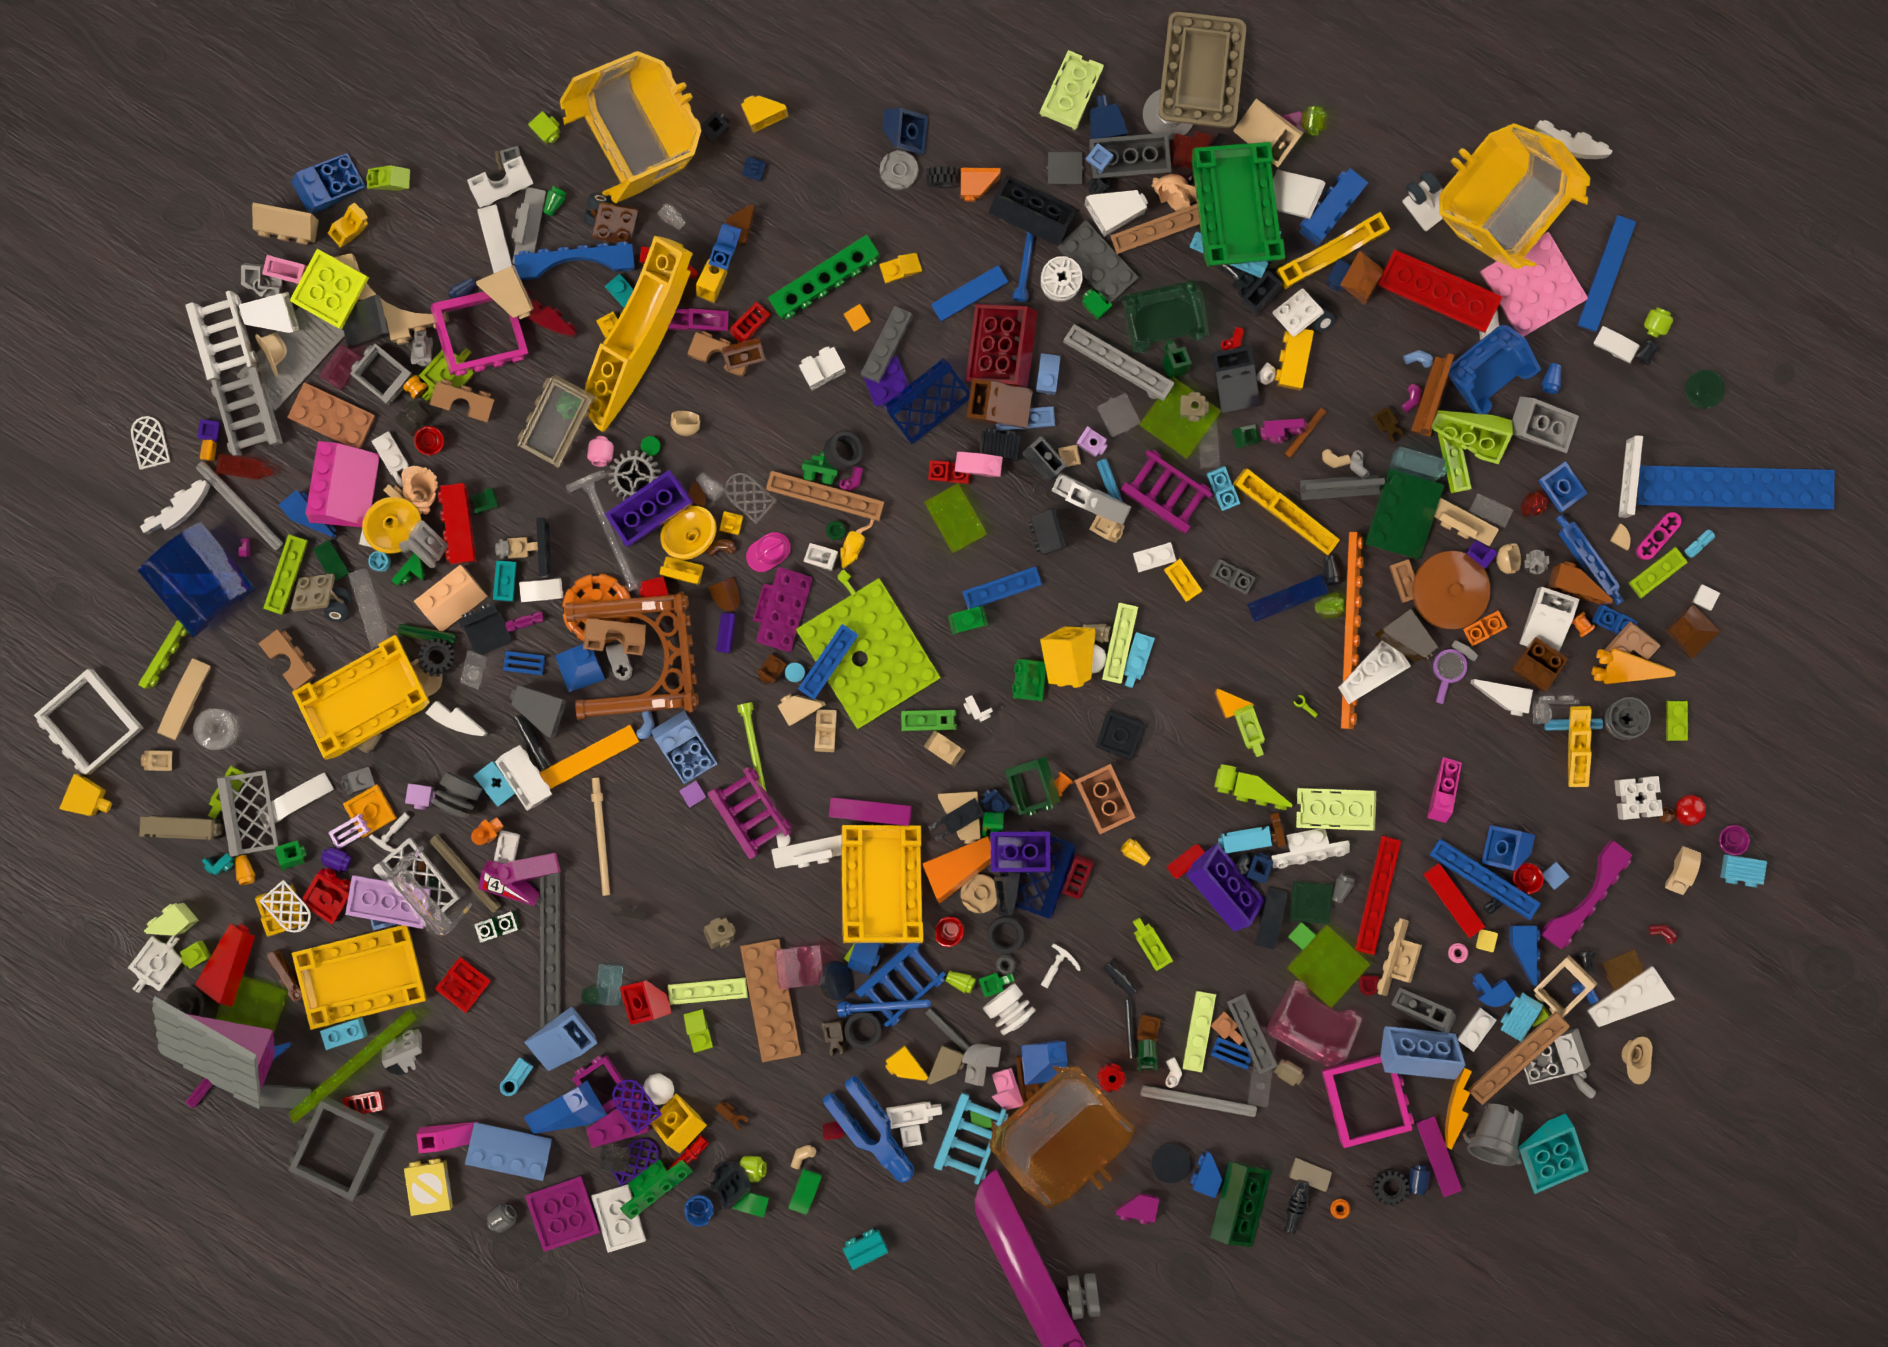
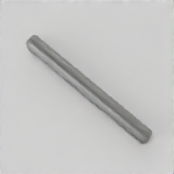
(239, 505)
(1199, 1101)

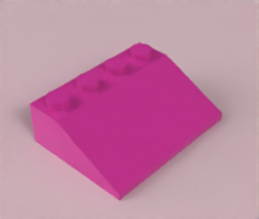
(341, 484)

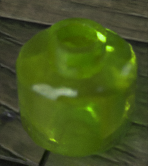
(1314, 120)
(1330, 606)

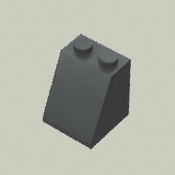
(539, 708)

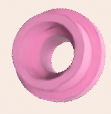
(1464, 953)

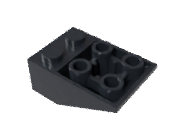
(1235, 379)

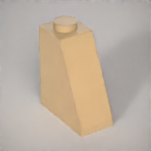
(507, 291)
(950, 802)

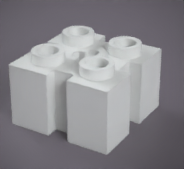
(822, 368)
(1629, 789)

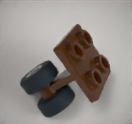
(610, 221)

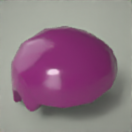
(1734, 840)

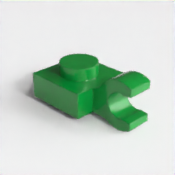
(993, 984)

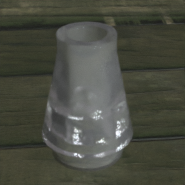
(671, 216)
(712, 488)

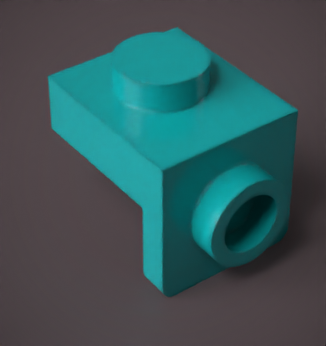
(223, 864)

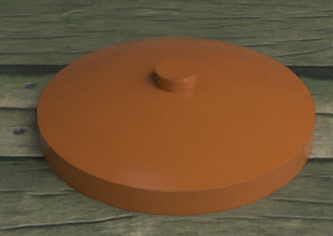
(1450, 590)

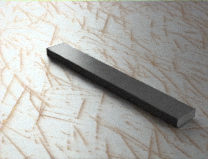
(550, 949)

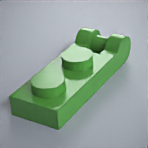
(927, 720)

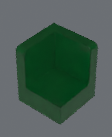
(485, 501)

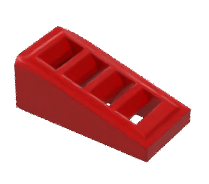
(734, 329)
(378, 1100)

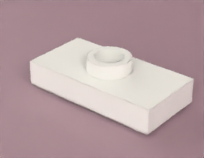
(506, 847)

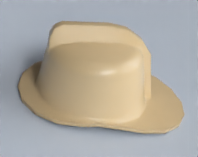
(273, 348)
(1637, 1057)

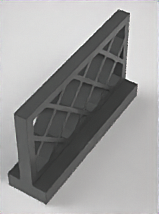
(1340, 487)

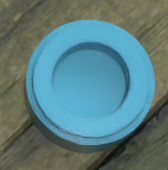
(794, 672)

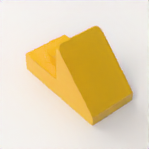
(900, 268)

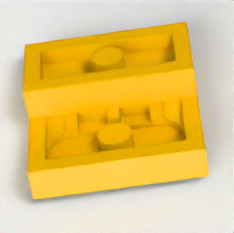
(269, 922)

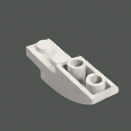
(1580, 145)
(184, 505)

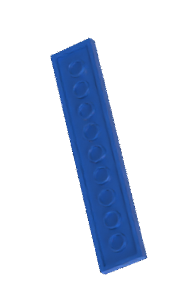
(1736, 487)

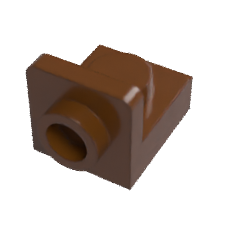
(771, 669)
(1148, 1028)

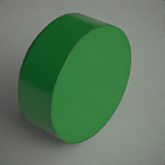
(651, 446)

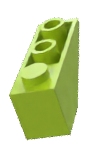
(1254, 788)

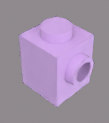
(420, 796)

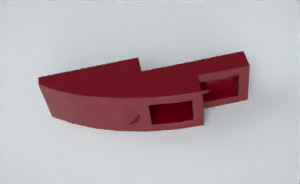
(550, 319)

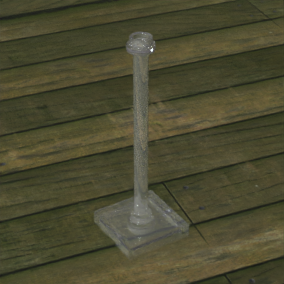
(588, 485)

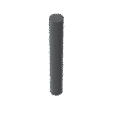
(947, 1030)

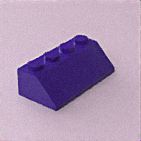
(649, 508)
(1225, 888)

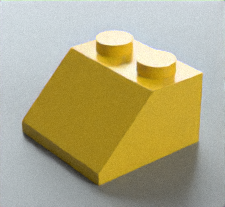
(763, 112)
(678, 1124)

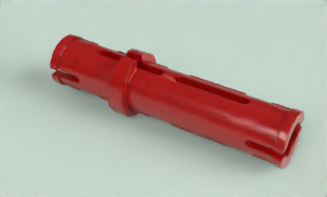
(691, 1153)

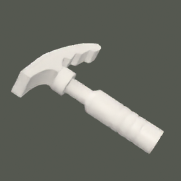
(393, 829)
(1054, 968)

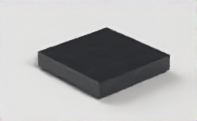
(1119, 735)

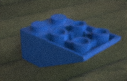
(327, 183)

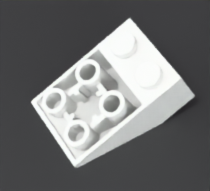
(1549, 618)

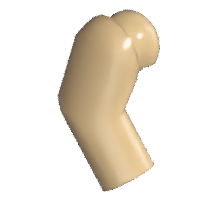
(1334, 461)
(802, 1153)

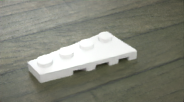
(1373, 671)
(1634, 997)

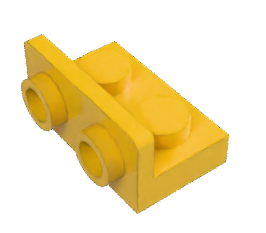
(682, 570)

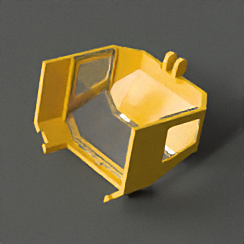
(636, 119)
(1511, 192)

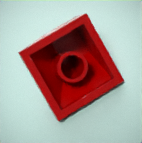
(644, 1002)

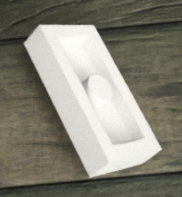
(1154, 557)
(1476, 1029)

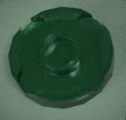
(1704, 389)

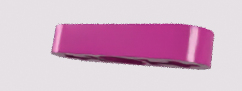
(1664, 521)

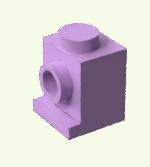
(1084, 442)

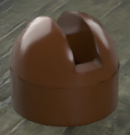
(1668, 815)

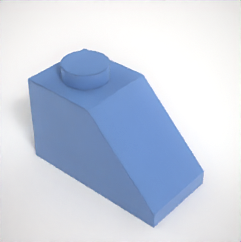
(1048, 374)

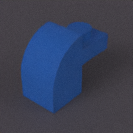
(1494, 996)

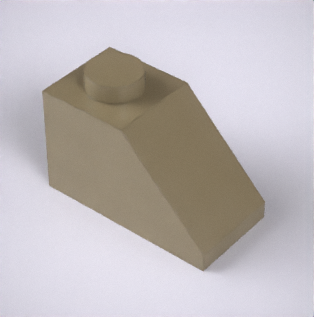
(946, 1064)

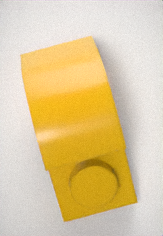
(349, 226)

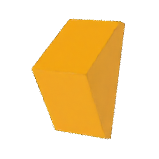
(1229, 703)

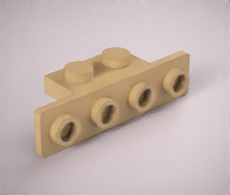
(1465, 522)
(1401, 959)

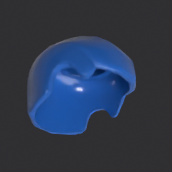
(698, 1210)

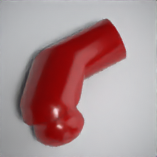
(1235, 341)

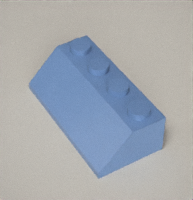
(1421, 1053)
(508, 1151)

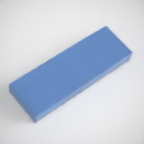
(1038, 418)

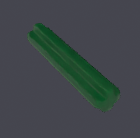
(426, 634)

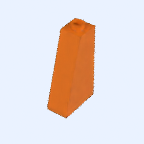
(957, 867)

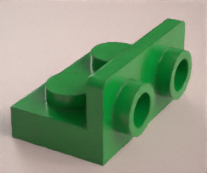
(1029, 680)

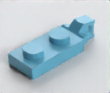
(1137, 658)

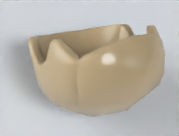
(685, 422)
(1509, 558)

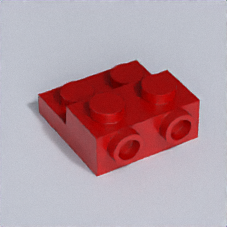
(327, 895)

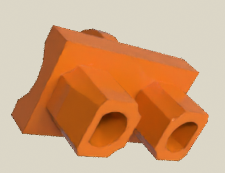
(486, 831)

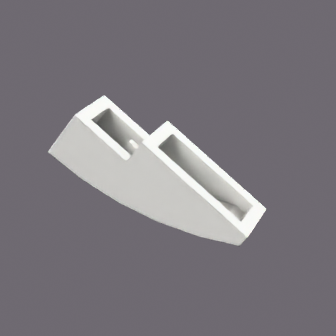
(455, 720)

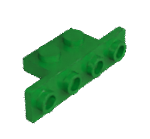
(652, 1185)

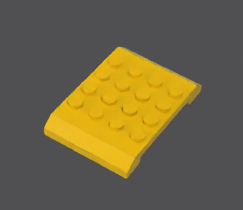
(361, 699)
(881, 884)
(359, 976)

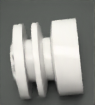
(1062, 290)
(1009, 1009)

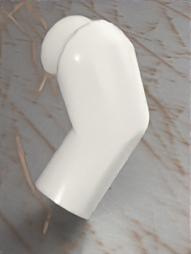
(1175, 1073)

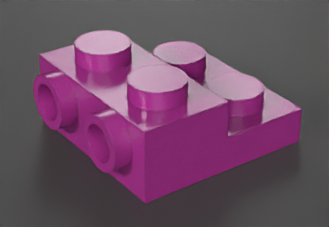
(1278, 430)

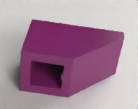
(1139, 1207)

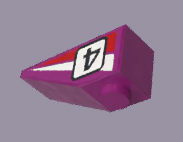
(517, 891)

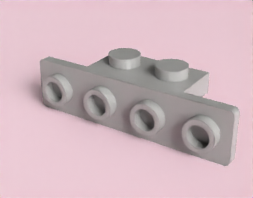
(528, 221)

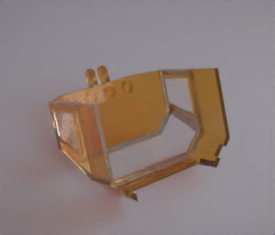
(1061, 1137)

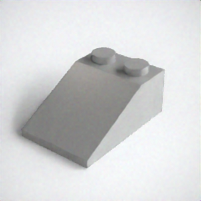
(1543, 424)

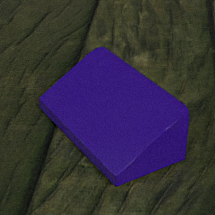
(725, 633)

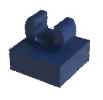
(753, 169)

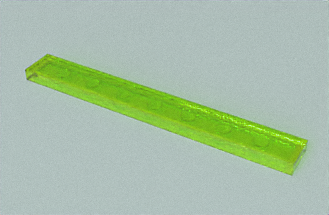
(352, 1065)

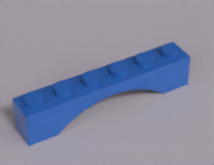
(533, 265)

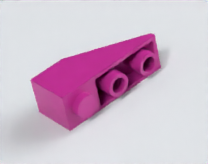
(1444, 790)
(444, 1137)

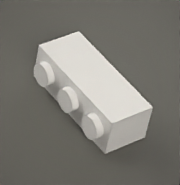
(523, 777)

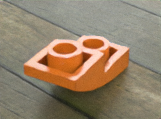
(1485, 628)

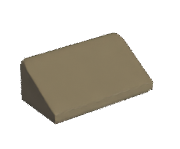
(1316, 1176)

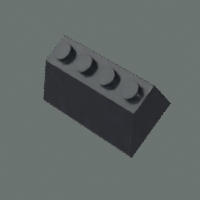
(1032, 210)

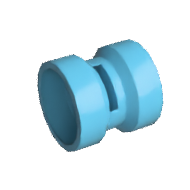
(379, 561)

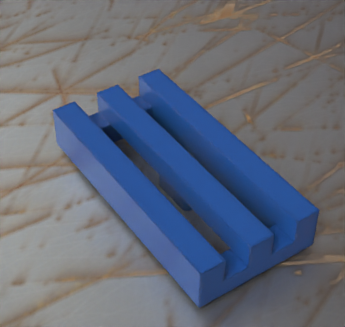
(507, 660)
(1248, 1059)

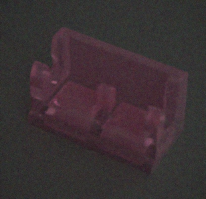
(339, 367)

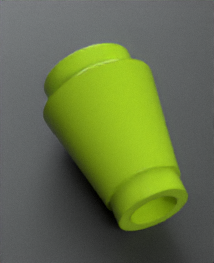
(962, 982)

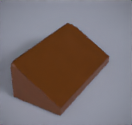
(743, 353)

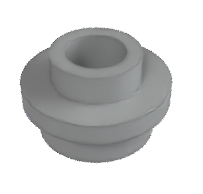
(502, 548)

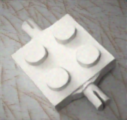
(156, 963)

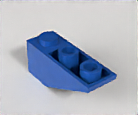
(295, 508)
(1524, 945)

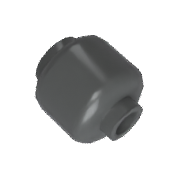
(501, 1218)

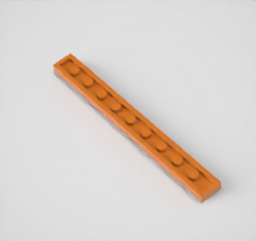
(1353, 621)

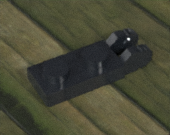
(958, 818)

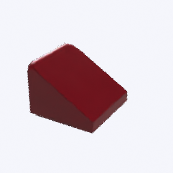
(832, 1131)

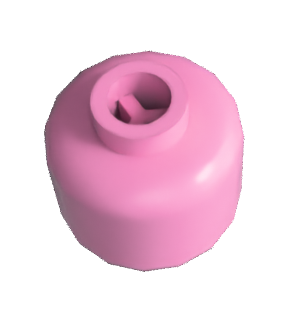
(600, 451)

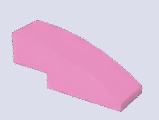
(284, 269)

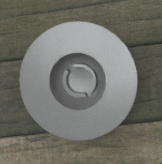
(1156, 124)

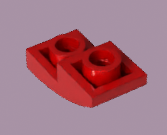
(945, 472)

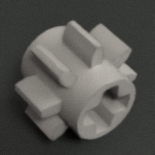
(1536, 561)

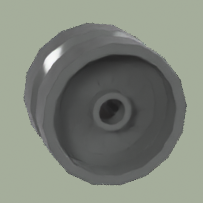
(1083, 1296)

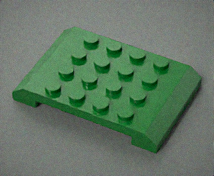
(1237, 204)

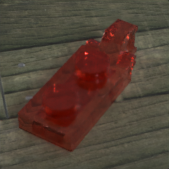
(242, 467)

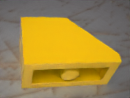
(905, 1065)

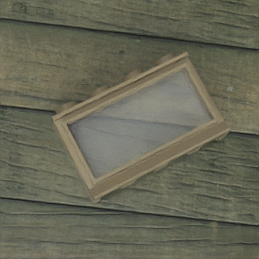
(555, 420)

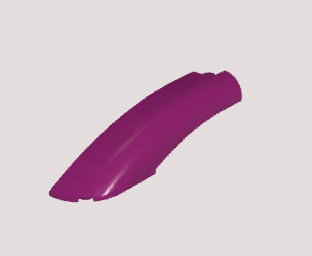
(1024, 1265)

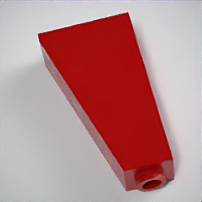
(226, 965)

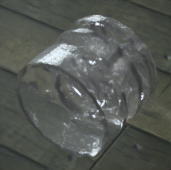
(228, 731)

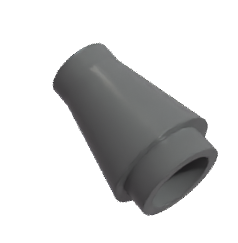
(1343, 886)

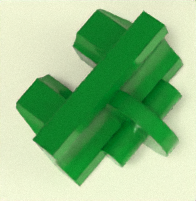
(811, 467)

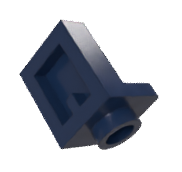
(994, 801)

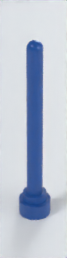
(1021, 292)
(846, 1009)

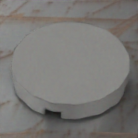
(899, 170)

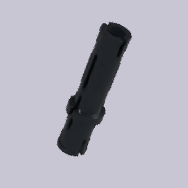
(530, 739)

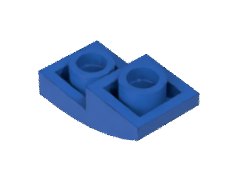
(1611, 619)

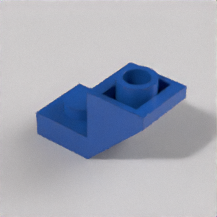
(725, 246)

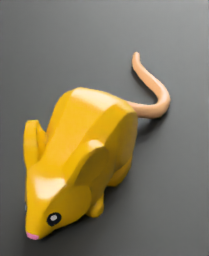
(852, 546)

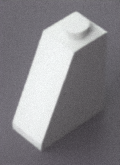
(270, 313)

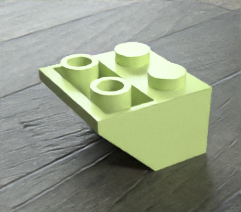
(175, 921)

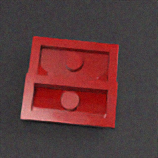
(462, 985)

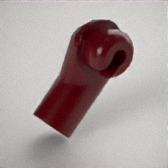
(1664, 930)

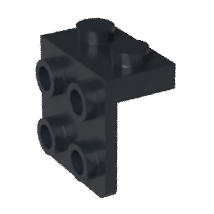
(485, 629)

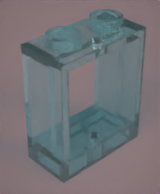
(1418, 464)

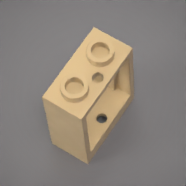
(1579, 973)

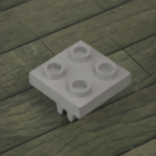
(403, 1050)

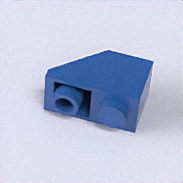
(1207, 1178)

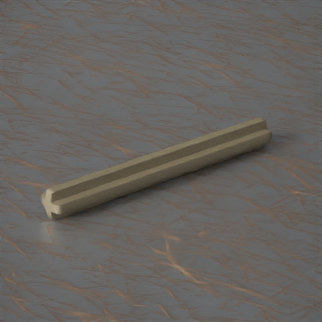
(464, 872)

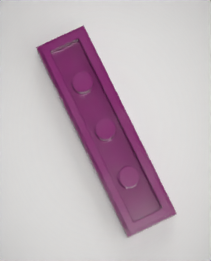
(1438, 1156)

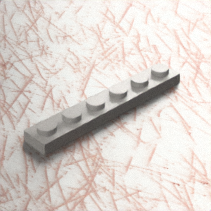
(1118, 362)

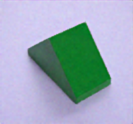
(992, 823)

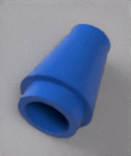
(1552, 379)

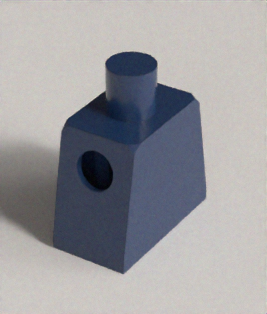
(1106, 120)

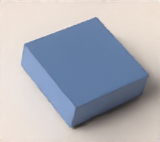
(1555, 875)

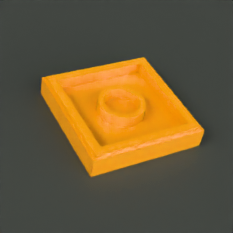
(373, 807)

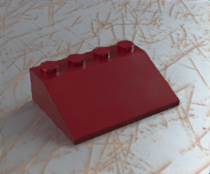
(1002, 344)

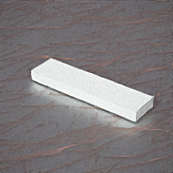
(494, 238)

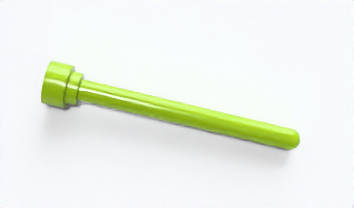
(746, 711)

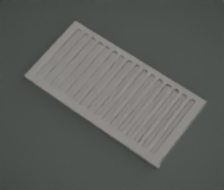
(304, 353)

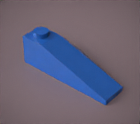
(569, 1110)

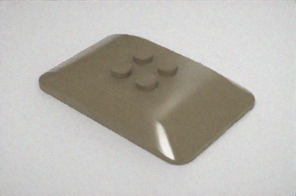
(1202, 70)

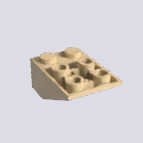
(1265, 125)

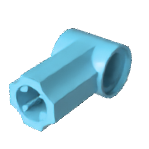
(516, 1075)

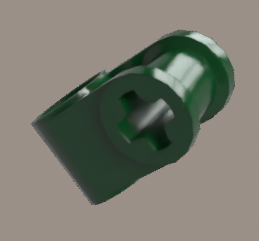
(1147, 1056)

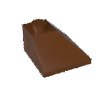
(1692, 631)

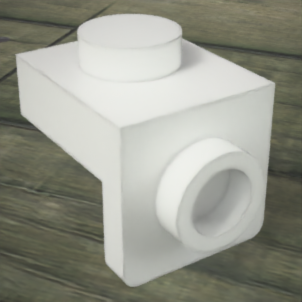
(971, 707)

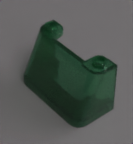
(1165, 314)

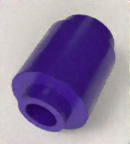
(336, 859)

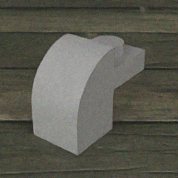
(977, 1058)

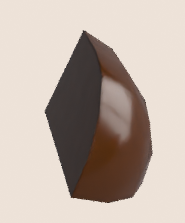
(726, 594)

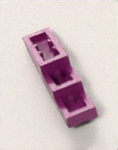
(870, 811)

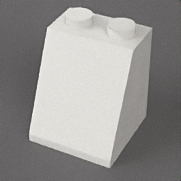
(1115, 209)

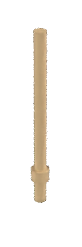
(597, 798)

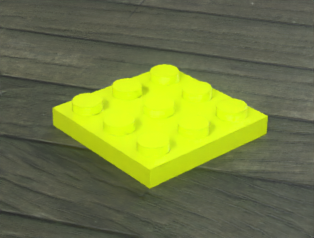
(329, 289)

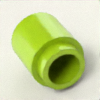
(1225, 778)

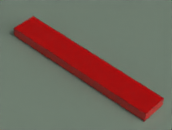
(1377, 895)

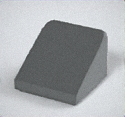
(509, 154)

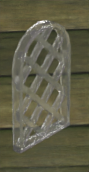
(734, 483)

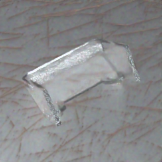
(419, 901)

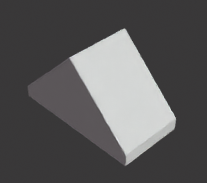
(821, 557)

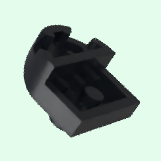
(730, 1182)

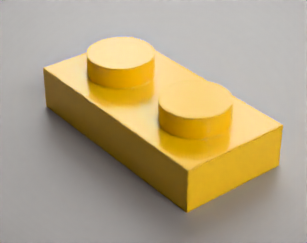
(1183, 580)

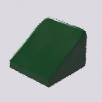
(1245, 436)

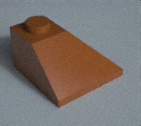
(1362, 277)

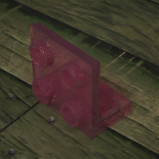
(798, 966)

